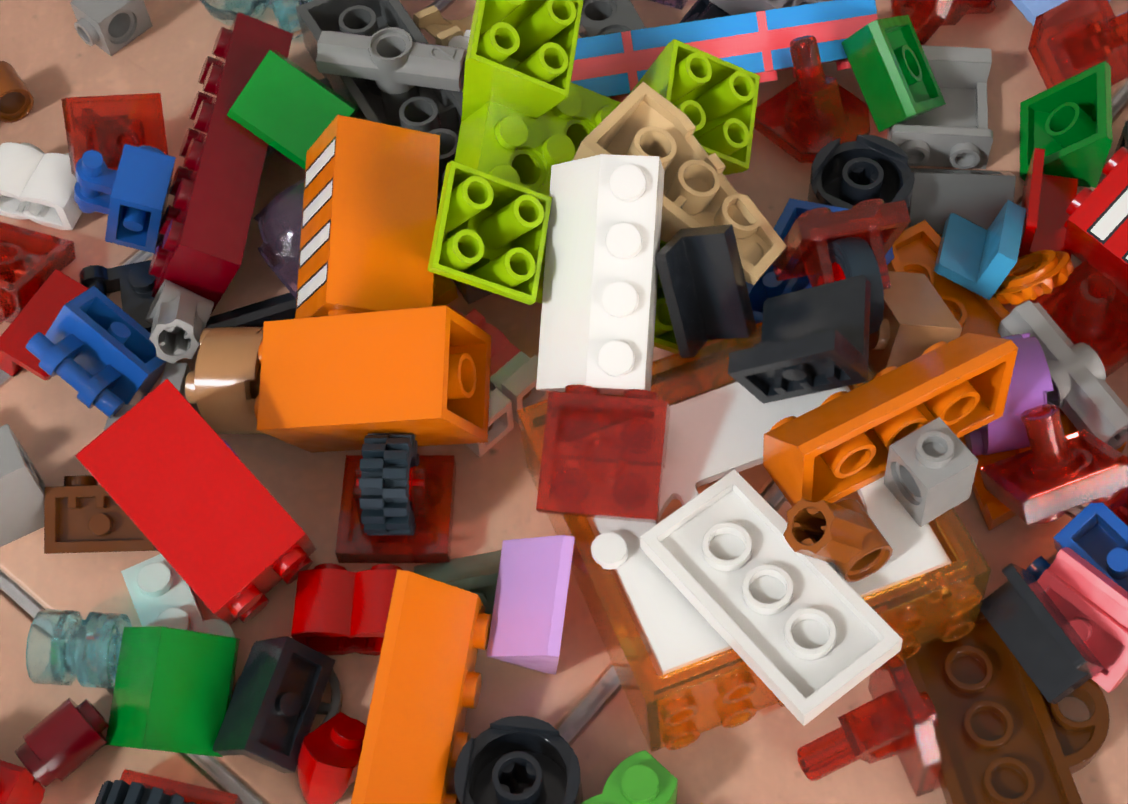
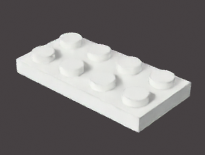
(773, 606)

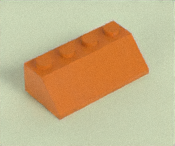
(850, 434)
(422, 693)

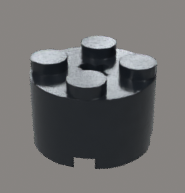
(859, 172)
(515, 753)

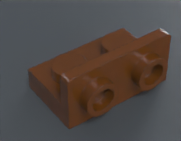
(87, 520)

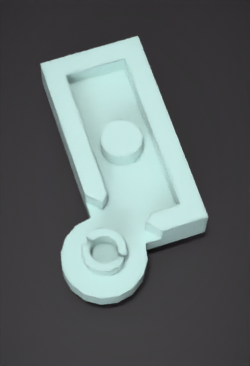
(167, 600)

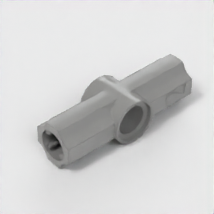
(391, 60)
(1075, 375)

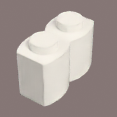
(37, 186)

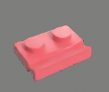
(1094, 609)

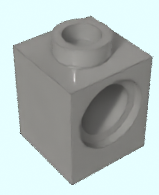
(110, 22)
(930, 471)

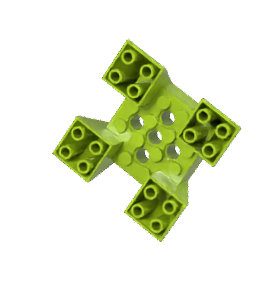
(529, 116)

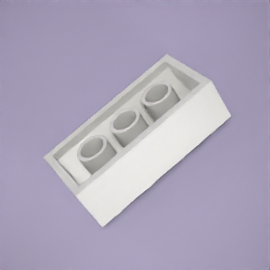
(601, 274)

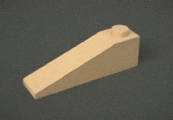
(694, 183)

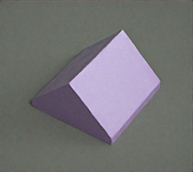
(531, 602)

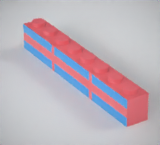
(752, 41)

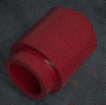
(62, 741)

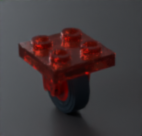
(845, 245)

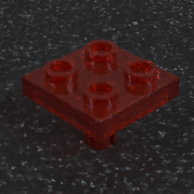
(1091, 313)
(1056, 470)

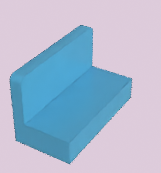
(979, 256)

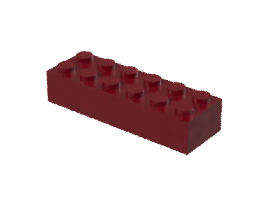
(221, 171)

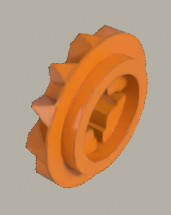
(1034, 276)

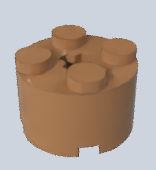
(227, 379)

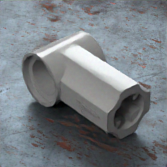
(177, 321)

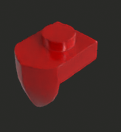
(330, 759)

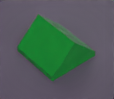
(892, 71)
(287, 106)
(1071, 126)
(171, 689)

